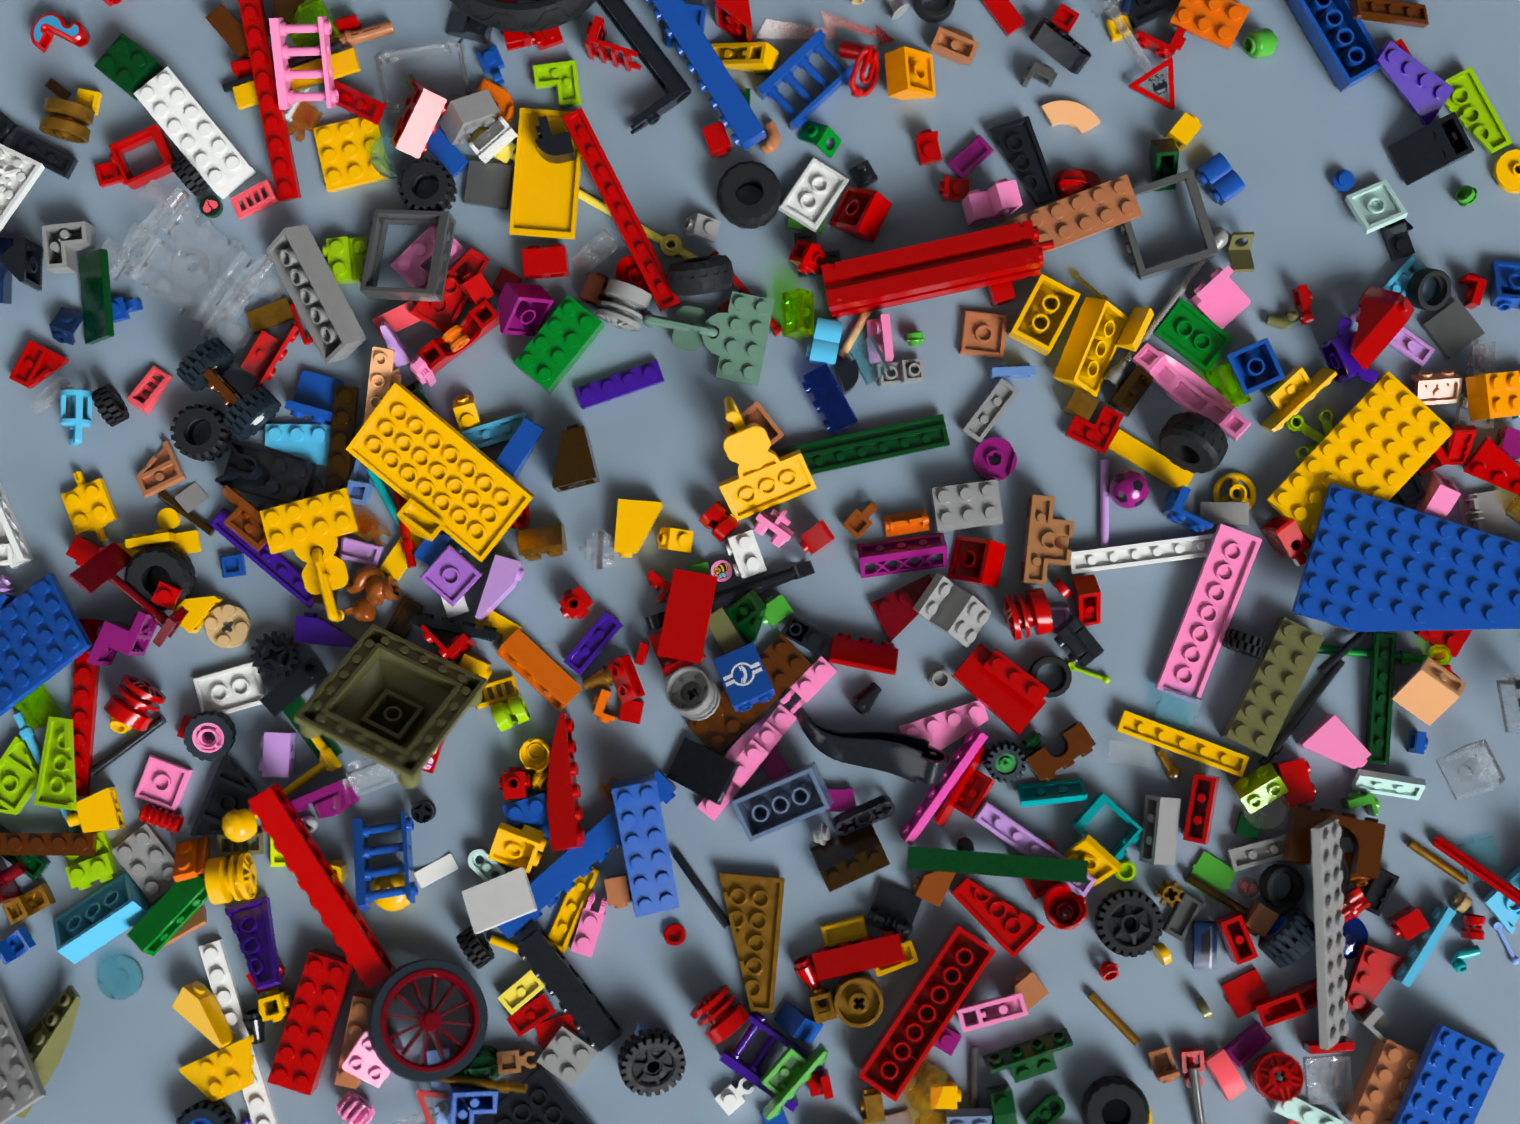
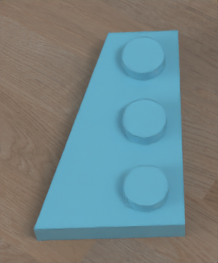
(300, 440)
(1503, 908)

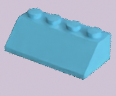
(99, 918)

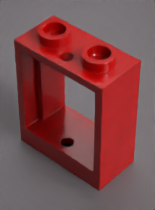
(134, 141)

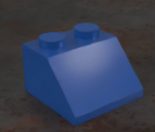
(1255, 366)
(528, 811)

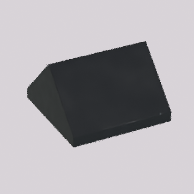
(25, 262)

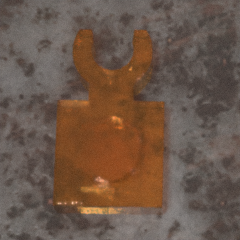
(306, 118)
(369, 527)

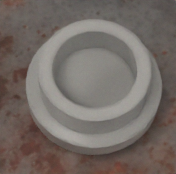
(940, 679)
(821, 833)

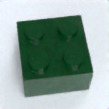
(128, 65)

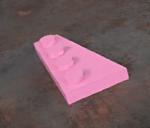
(947, 726)

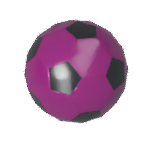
(1128, 488)

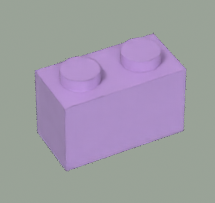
(278, 754)

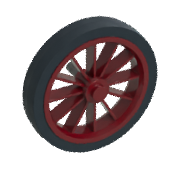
(427, 1020)

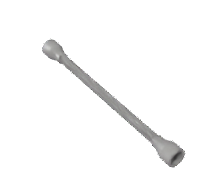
(1116, 374)

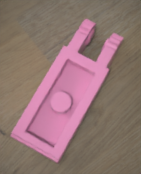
(810, 683)
(589, 927)

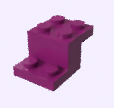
(120, 637)

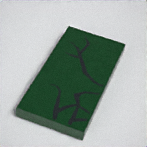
(96, 296)

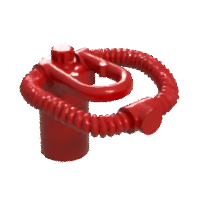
(867, 54)

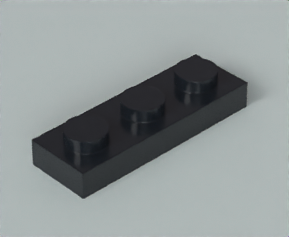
(47, 155)

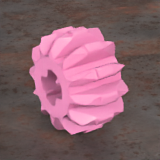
(355, 1109)

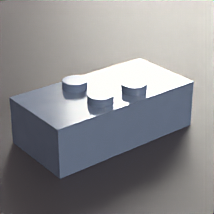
(782, 801)

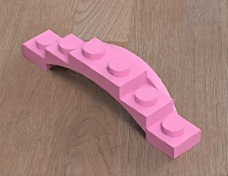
(1191, 391)
(749, 753)

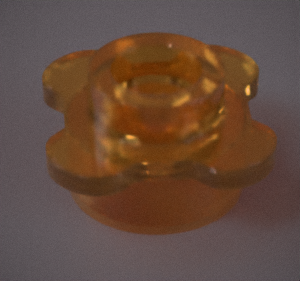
(605, 789)

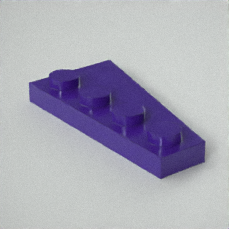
(1414, 81)
(255, 932)

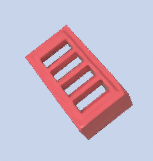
(262, 186)
(151, 400)

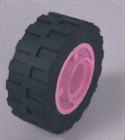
(207, 748)

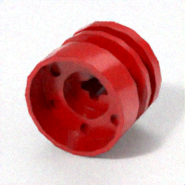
(1027, 614)
(133, 705)
(721, 1016)
(1265, 1082)

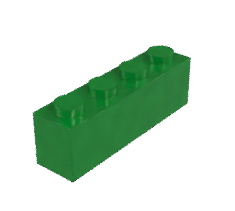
(169, 914)

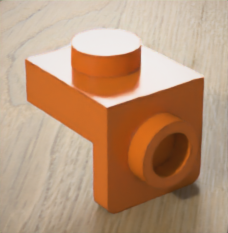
(601, 700)

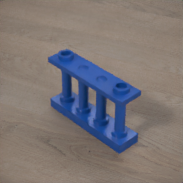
(801, 60)
(364, 852)

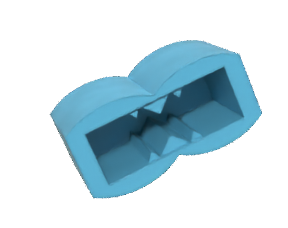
(825, 342)

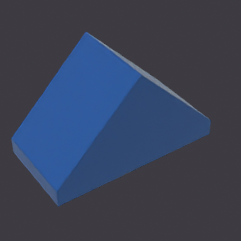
(797, 1023)

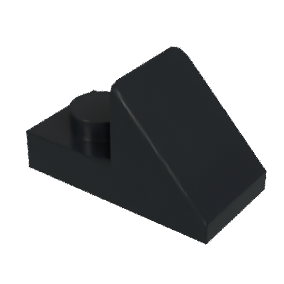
(1398, 239)

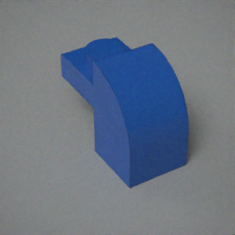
(429, 551)

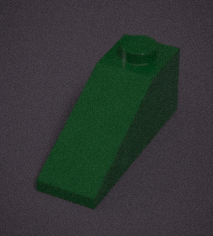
(1002, 1104)

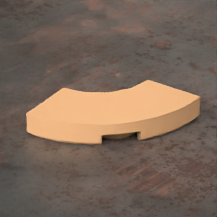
(1070, 114)

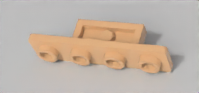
(381, 377)

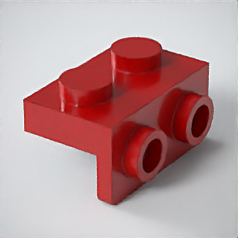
(625, 678)

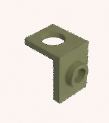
(1240, 254)

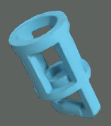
(75, 420)

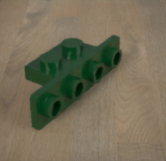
(1029, 1057)

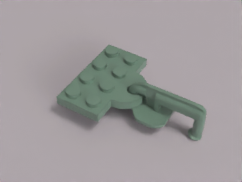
(740, 337)

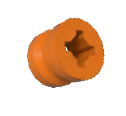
(455, 338)

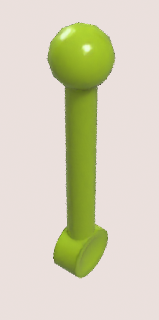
(1106, 679)

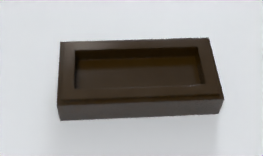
(401, 620)

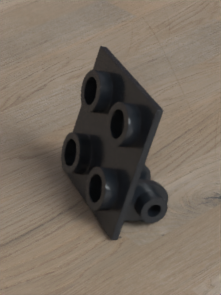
(893, 910)

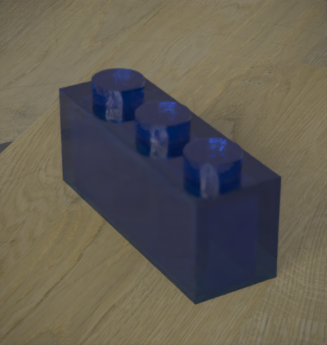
(829, 400)

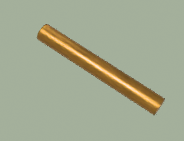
(1437, 861)
(1113, 1018)

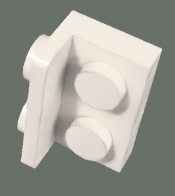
(746, 554)

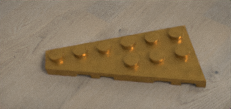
(755, 921)

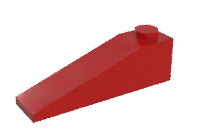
(1379, 321)

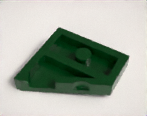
(748, 615)

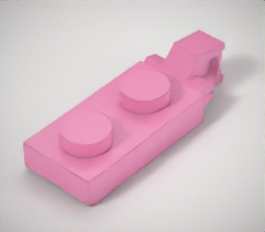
(422, 371)

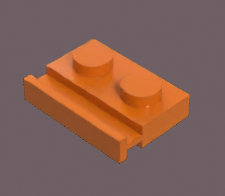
(191, 858)

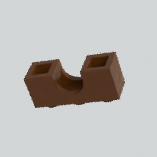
(1077, 743)

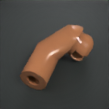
(773, 139)

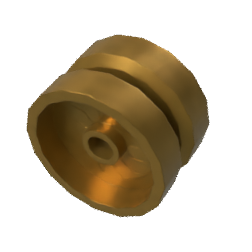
(66, 120)
(858, 1013)

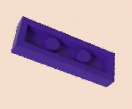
(593, 643)

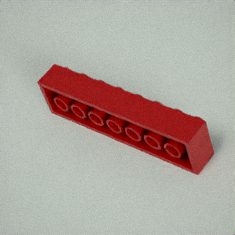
(925, 1011)

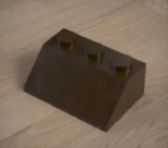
(849, 857)

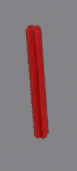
(1477, 868)

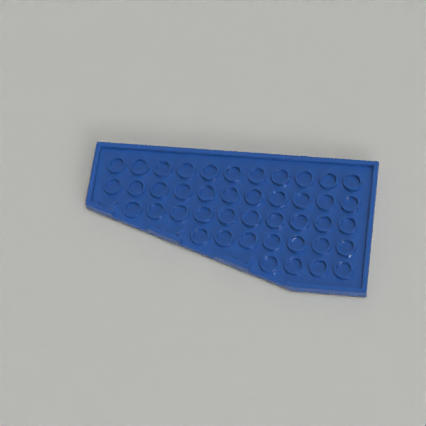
(1405, 570)

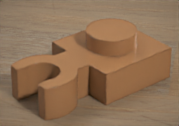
(511, 1061)

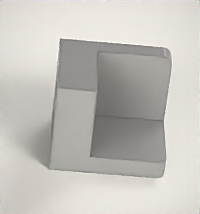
(1374, 1021)

